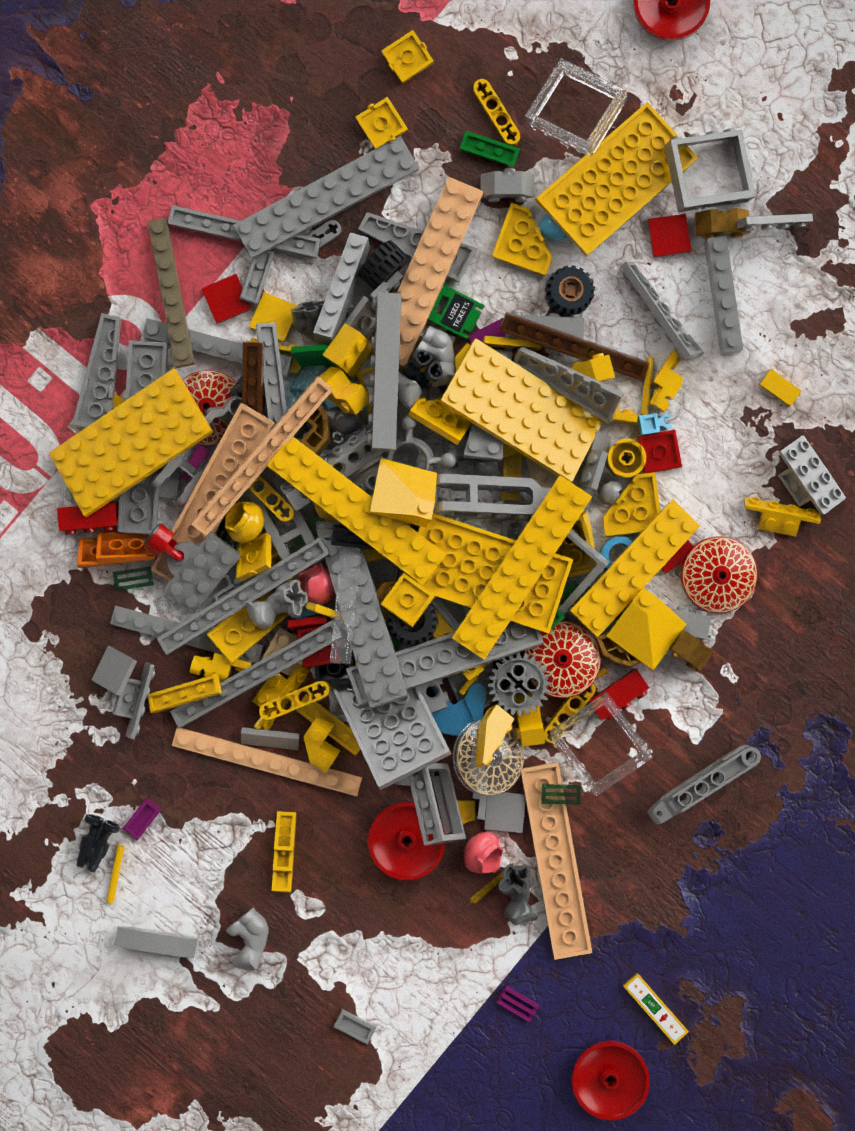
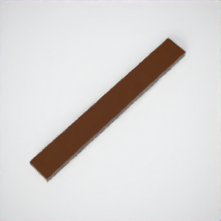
(571, 345)

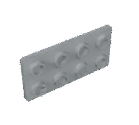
(808, 477)

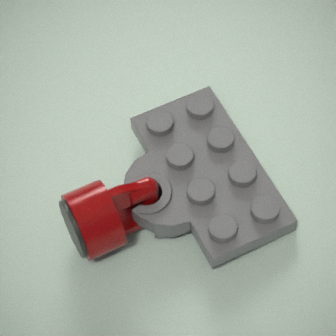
(194, 566)

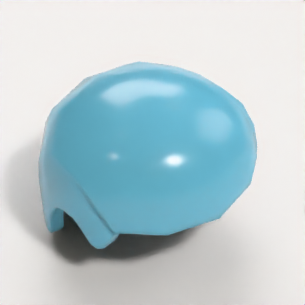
(551, 229)

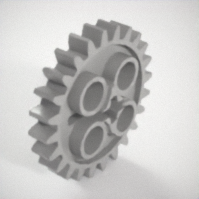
(531, 671)

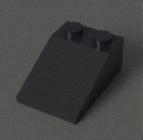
(334, 673)

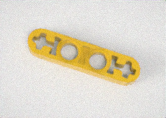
(495, 113)
(266, 492)
(295, 701)
(566, 709)

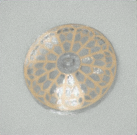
(499, 774)

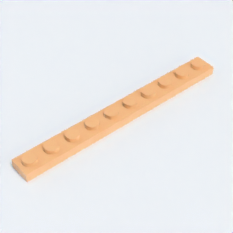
(261, 456)
(266, 761)

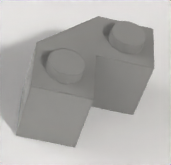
(516, 186)

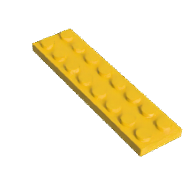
(634, 568)

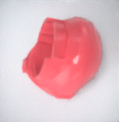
(317, 584)
(483, 853)

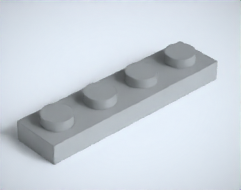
(780, 221)

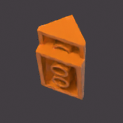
(113, 549)

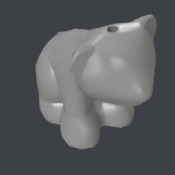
(441, 348)
(408, 390)
(286, 598)
(254, 931)

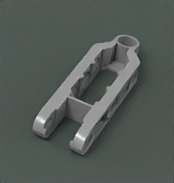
(226, 412)
(476, 510)
(280, 542)
(728, 769)

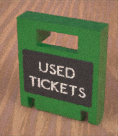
(458, 314)

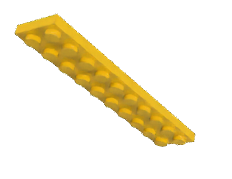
(351, 508)
(522, 567)

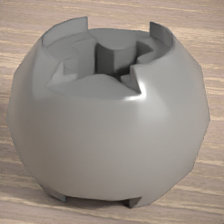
(610, 491)

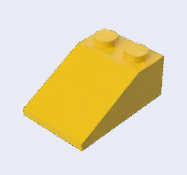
(348, 351)

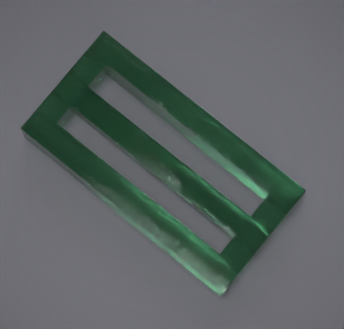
(149, 577)
(566, 794)

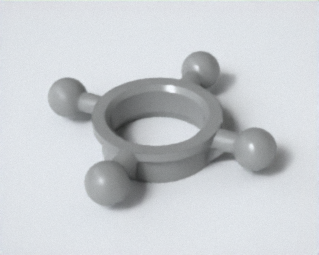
(408, 423)

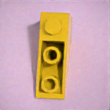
(490, 734)

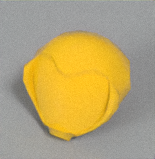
(244, 521)

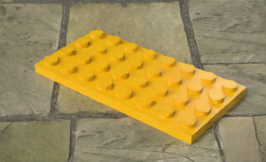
(614, 182)
(521, 410)
(130, 442)
(472, 561)

